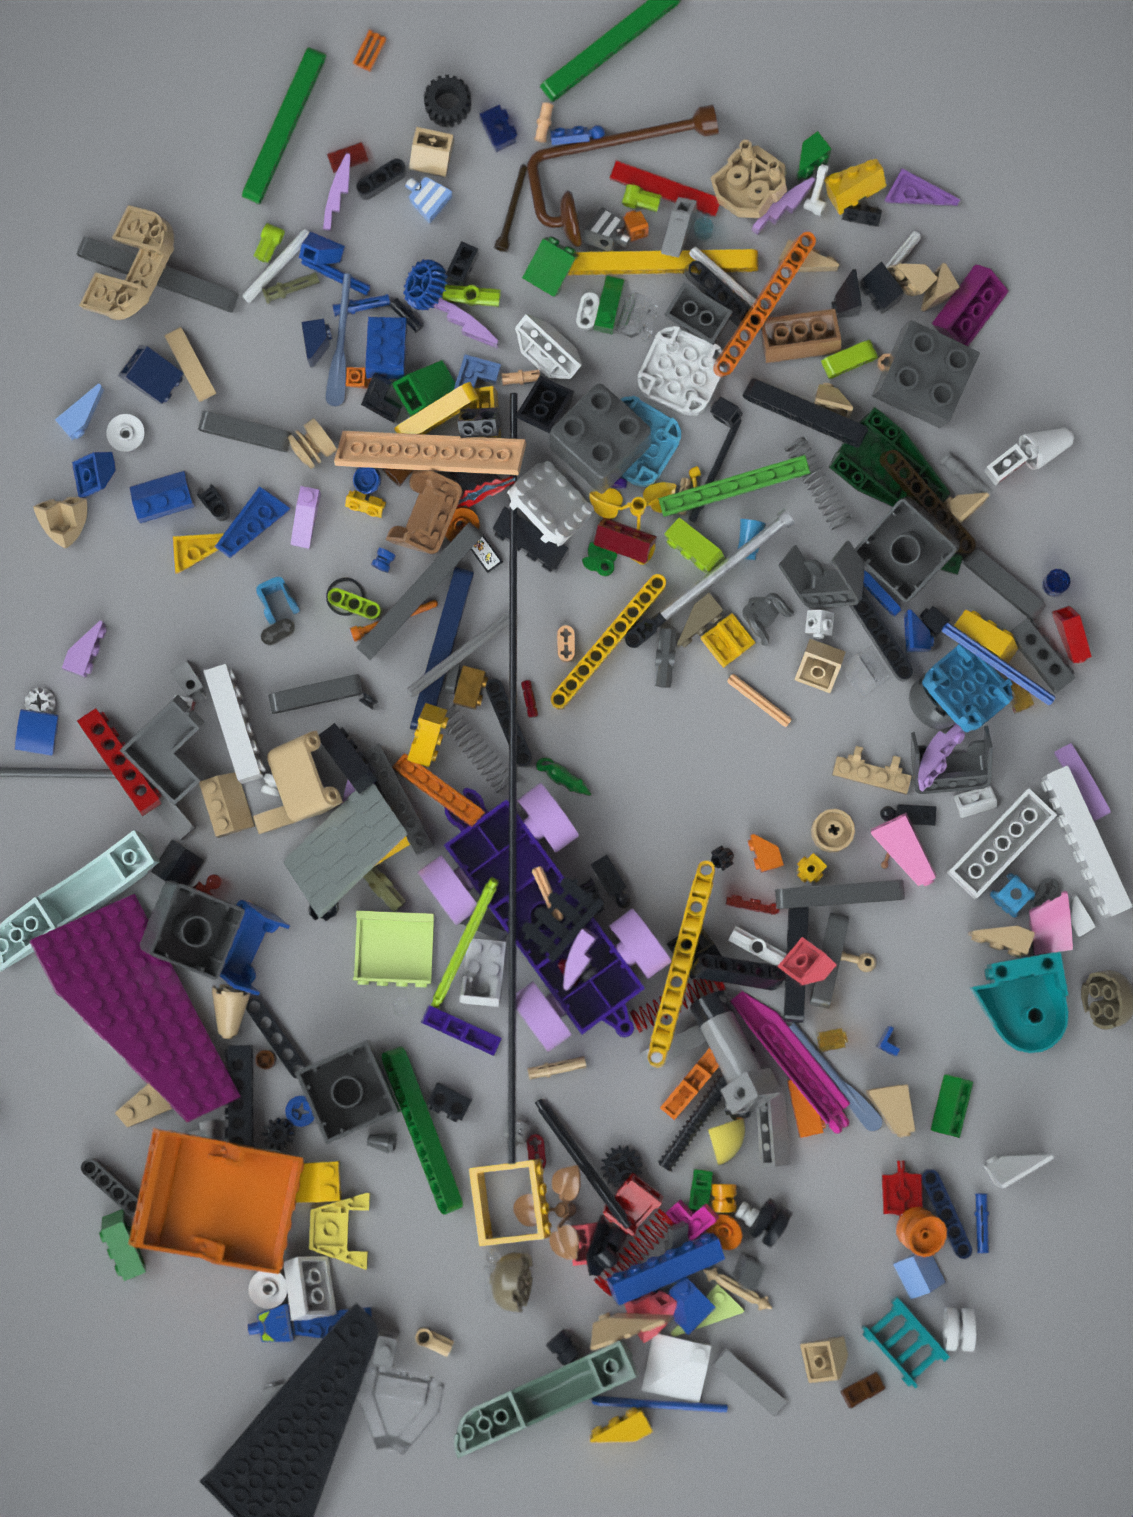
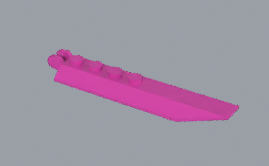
(794, 1060)

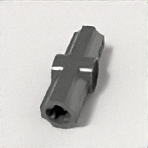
(665, 658)

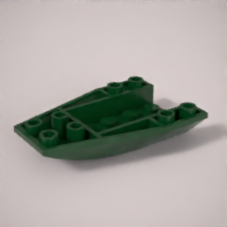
(863, 469)

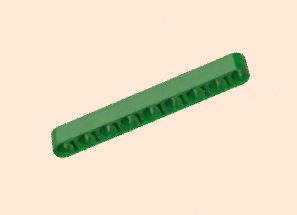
(606, 47)
(284, 125)
(422, 1130)

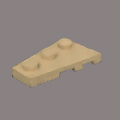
(142, 1106)

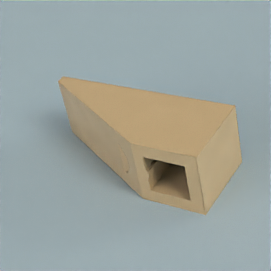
(813, 262)

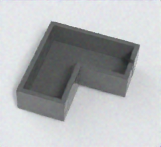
(158, 753)

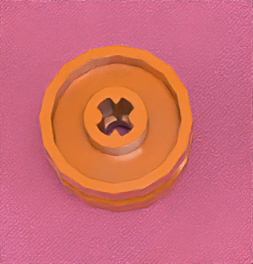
(921, 1231)

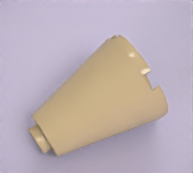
(229, 1009)

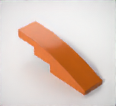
(690, 1085)

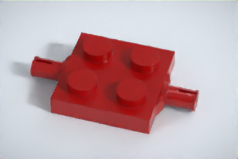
(901, 1191)

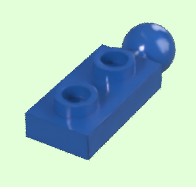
(576, 134)

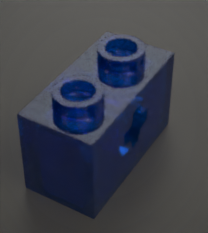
(499, 138)

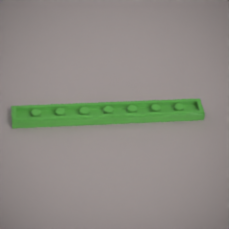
(734, 486)

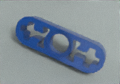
(880, 594)

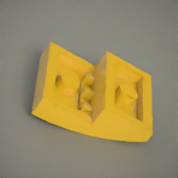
(727, 640)

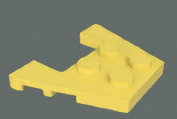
(330, 1230)

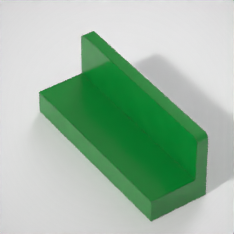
(952, 1106)

